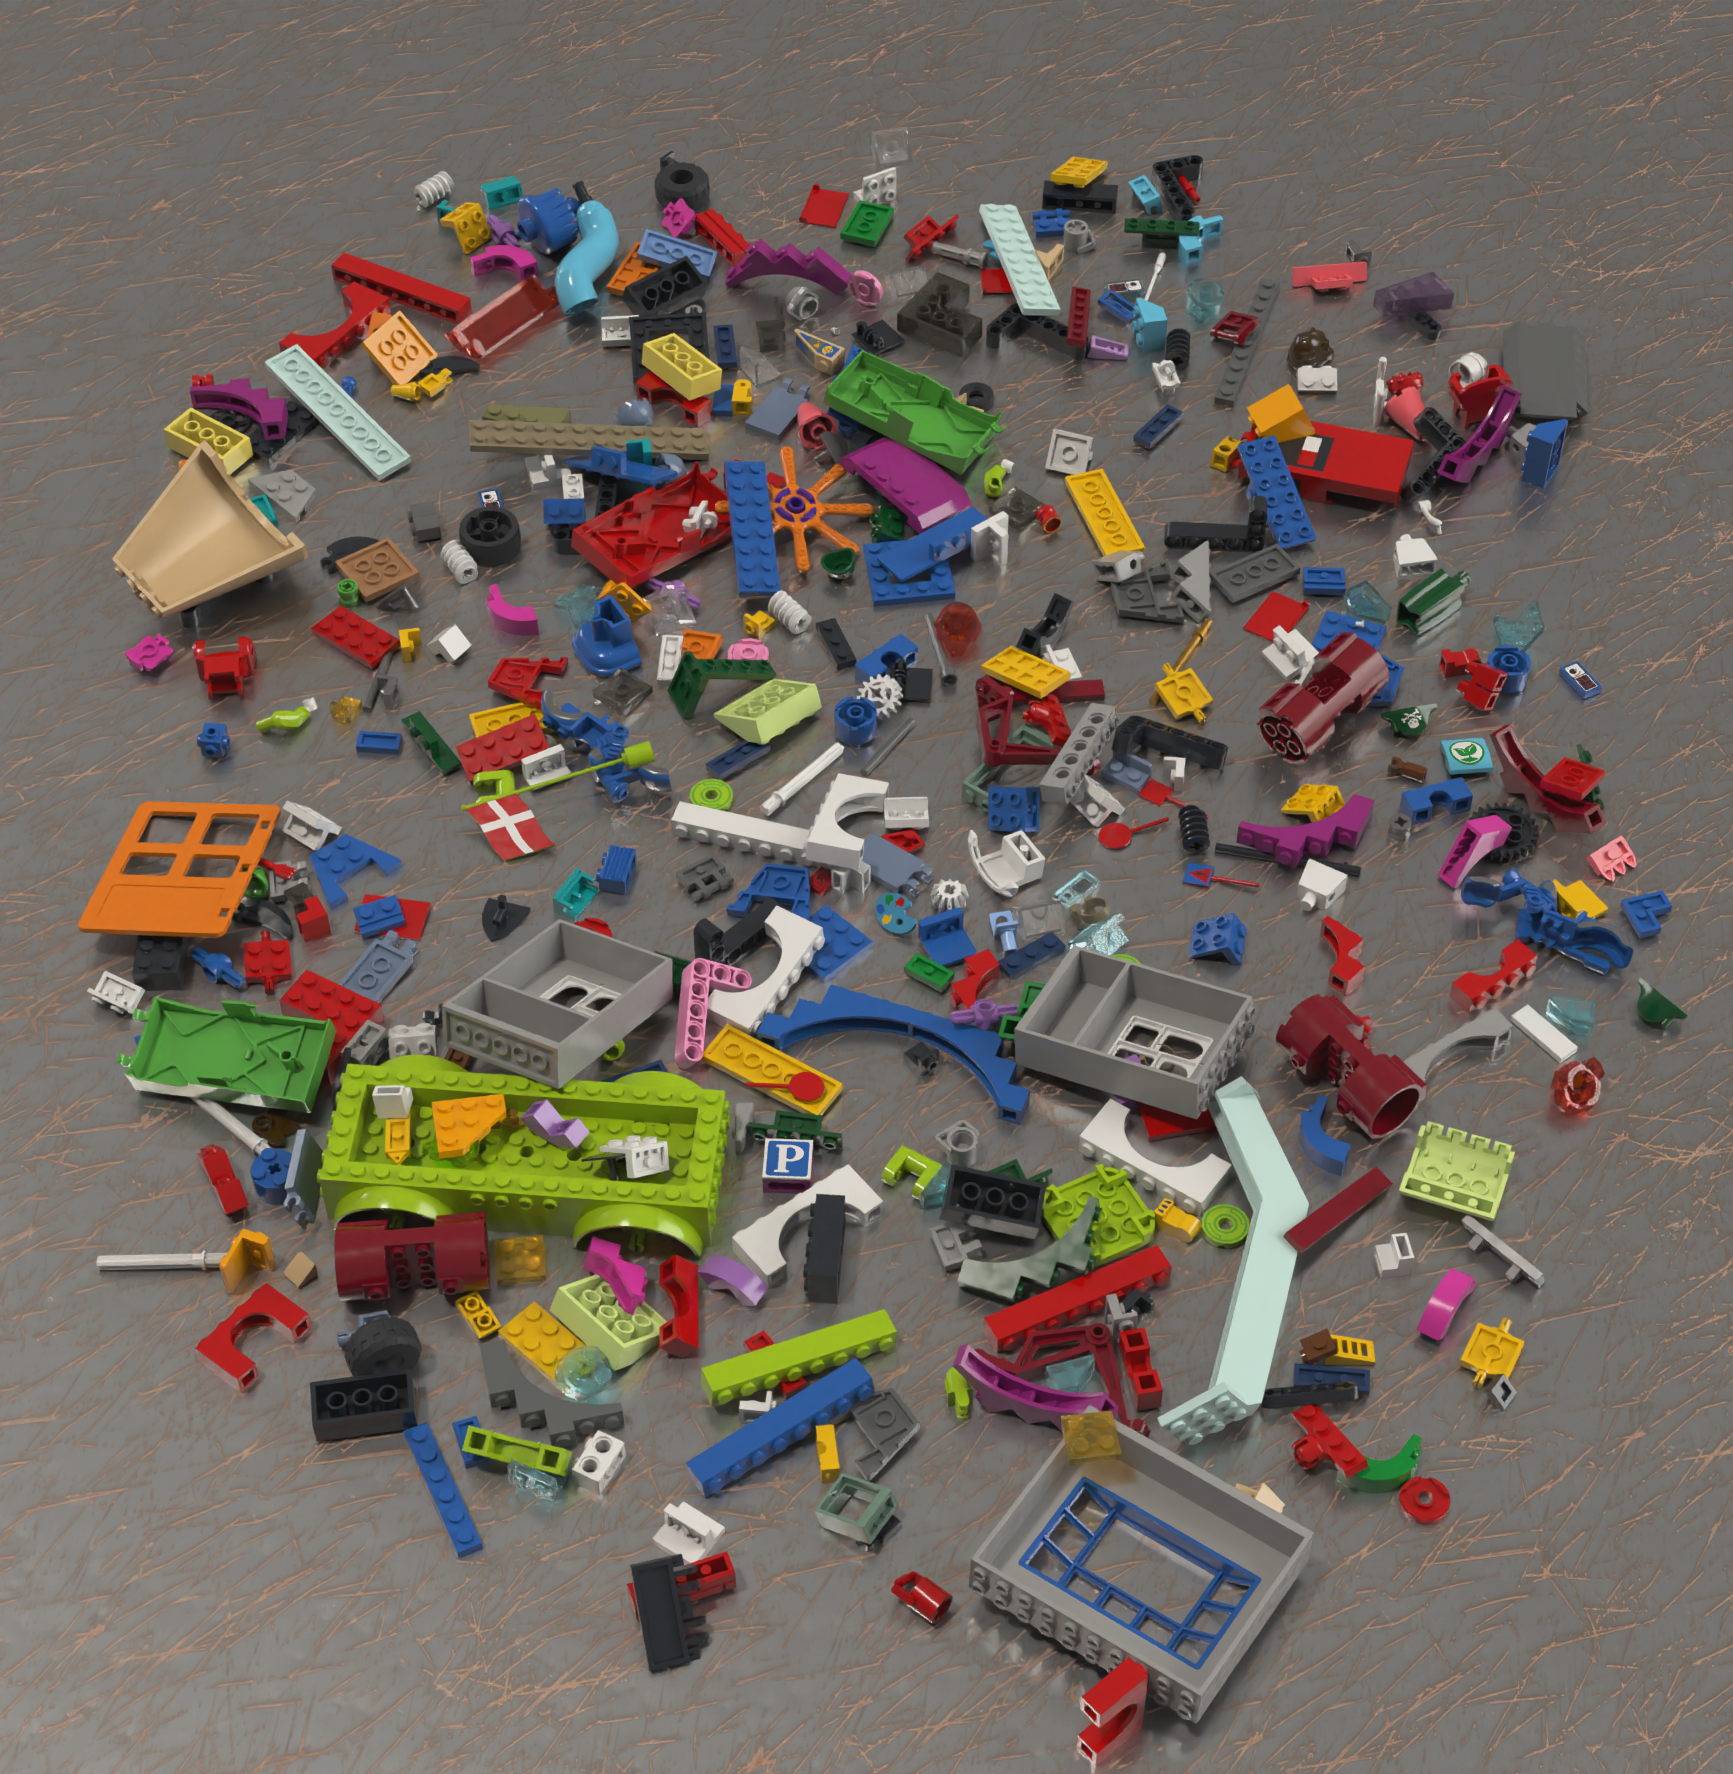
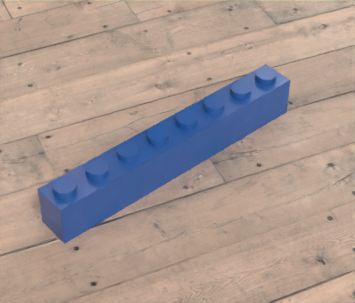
(780, 1427)

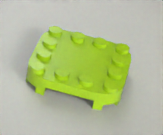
(1124, 1219)

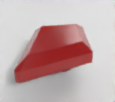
(905, 840)

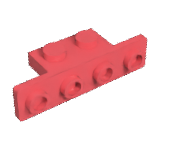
(1329, 276)

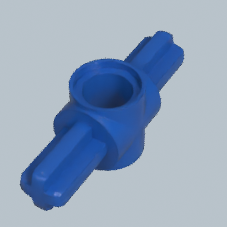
(217, 967)

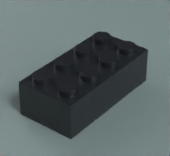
(665, 289)
(160, 962)
(993, 1201)
(825, 1248)
(363, 1405)

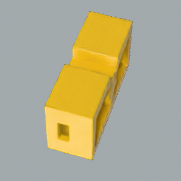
(827, 1453)

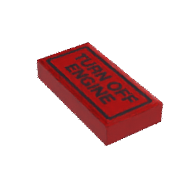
(821, 881)

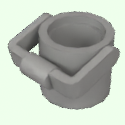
(1076, 236)
(802, 302)
(961, 1143)

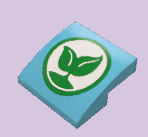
(1466, 756)

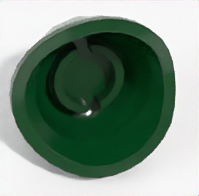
(839, 563)

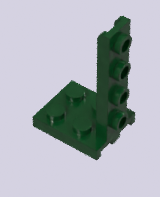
(694, 674)

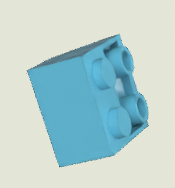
(1149, 325)

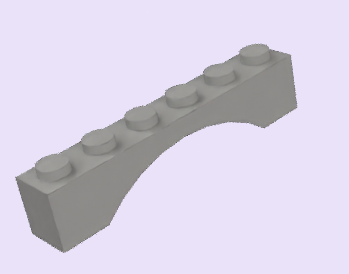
(1484, 1033)

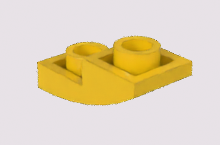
(477, 1315)

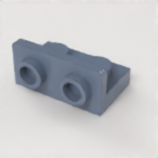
(1128, 772)

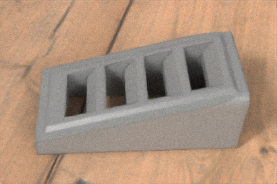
(743, 1114)

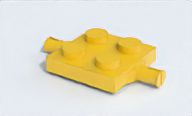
(1183, 693)
(1491, 1352)

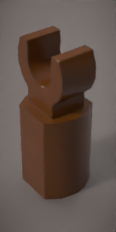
(1408, 769)

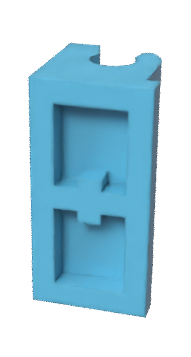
(1146, 193)

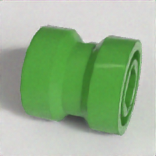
(348, 593)

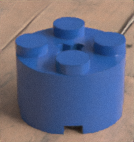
(1512, 662)
(855, 721)
(270, 1175)

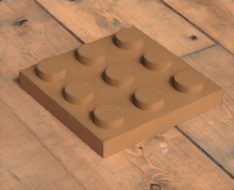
(377, 569)

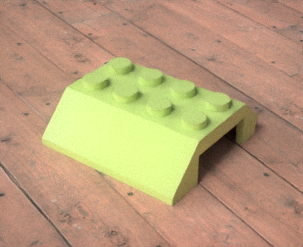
(1458, 1172)

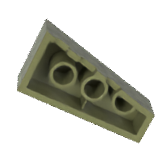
(527, 414)

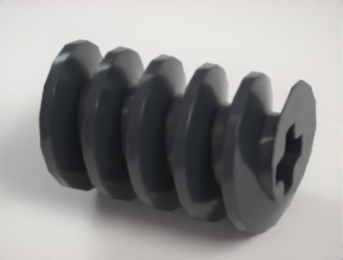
(1178, 348)
(1193, 829)

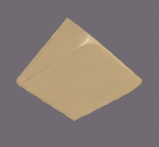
(300, 1270)

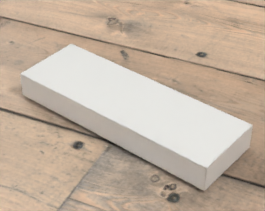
(669, 658)
(1543, 1033)

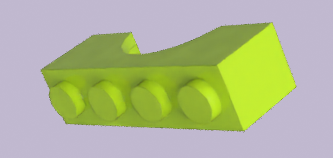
(505, 1448)

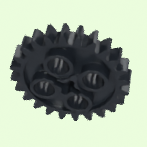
(1522, 836)

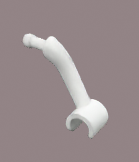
(1425, 507)

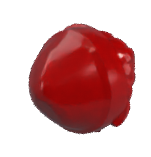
(1402, 381)

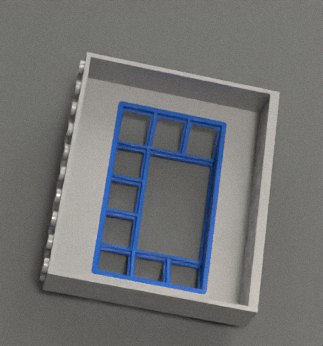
(1175, 1507)

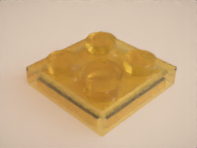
(520, 1260)
(1090, 1437)

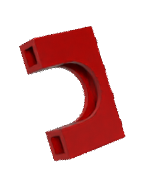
(263, 1308)
(1115, 1709)

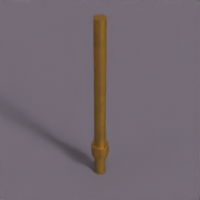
(1198, 636)

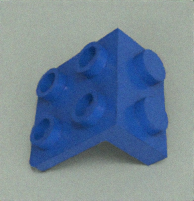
(564, 511)
(1219, 935)
(945, 937)

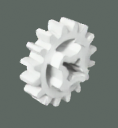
(885, 688)

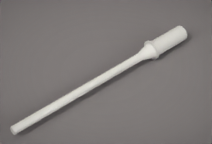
(1157, 268)

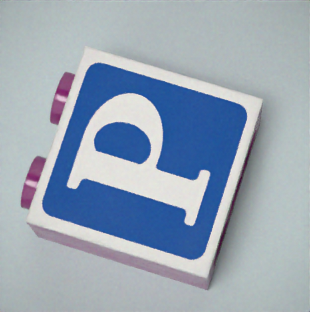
(787, 1166)

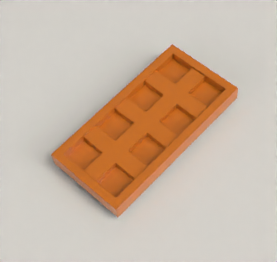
(630, 271)

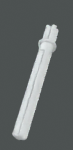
(779, 797)
(254, 1142)
(159, 1261)

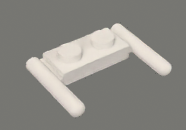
(1380, 393)

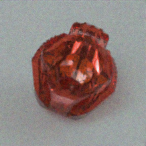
(957, 627)
(1577, 1086)

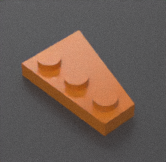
(701, 644)

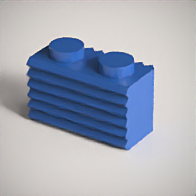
(616, 869)

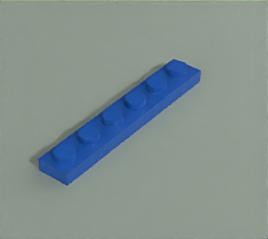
(443, 1490)

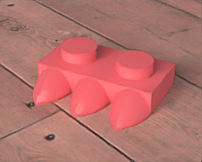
(1611, 858)

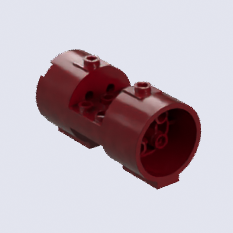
(1344, 679)
(1374, 1089)
(376, 1259)

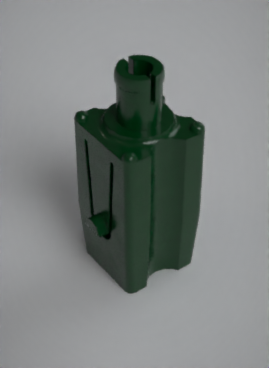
(1432, 601)

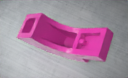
(508, 618)

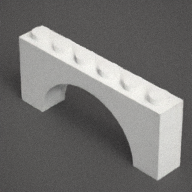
(846, 796)
(747, 1009)
(1188, 1186)
(761, 1242)

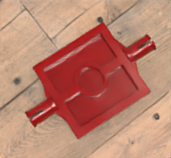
(267, 961)

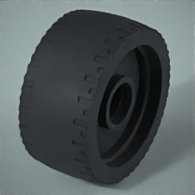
(490, 536)

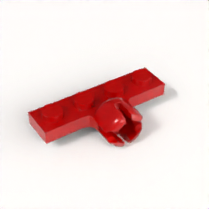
(1048, 714)
(1324, 1442)

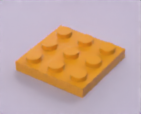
(399, 349)

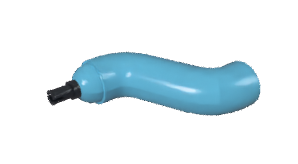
(589, 257)

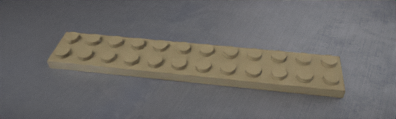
(579, 438)

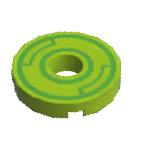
(712, 787)
(1229, 1215)

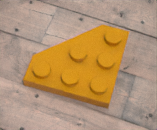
(464, 1121)

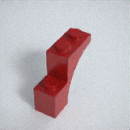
(1347, 945)
(978, 973)
(222, 1178)

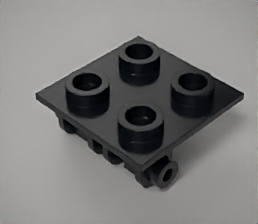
(877, 336)
(914, 681)

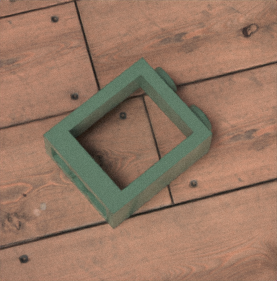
(871, 1521)

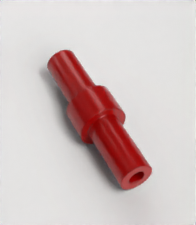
(1189, 189)

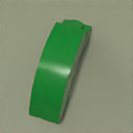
(1009, 1023)
(1389, 1474)

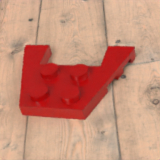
(517, 675)

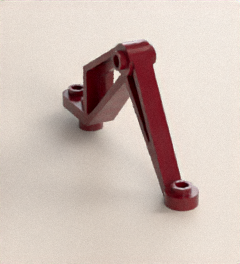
(999, 751)
(1093, 1340)

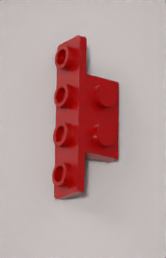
(925, 233)

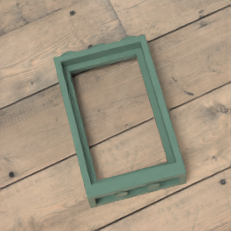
(1023, 735)

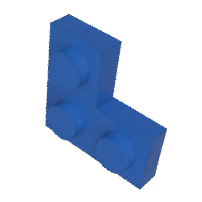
(1642, 912)

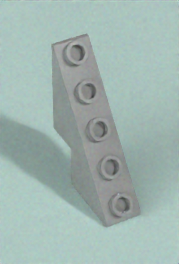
(1194, 582)

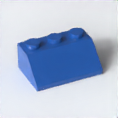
(1543, 452)

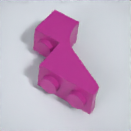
(623, 1277)

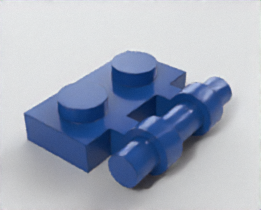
(1050, 227)

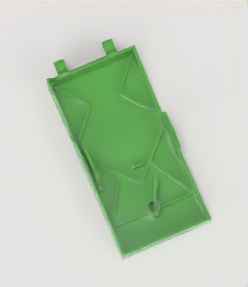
(912, 411)
(230, 1054)

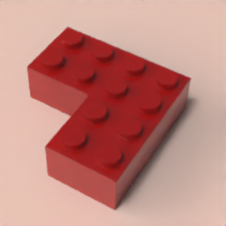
(322, 999)

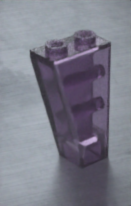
(1414, 296)

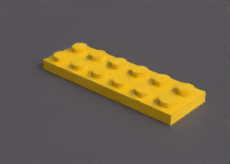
(1103, 512)
(760, 1063)

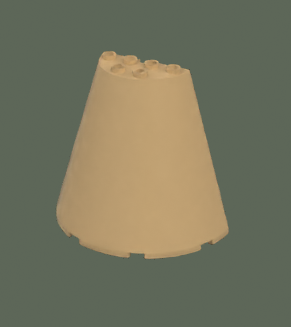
(202, 540)

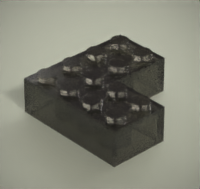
(937, 316)

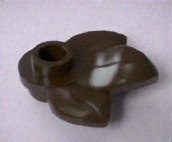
(276, 1127)

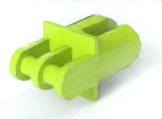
(958, 1393)

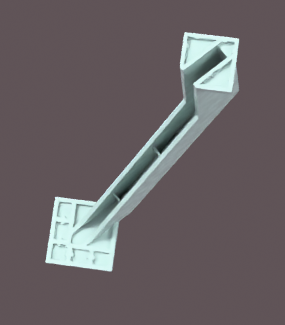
(1263, 1272)

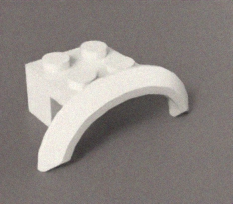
(1009, 867)

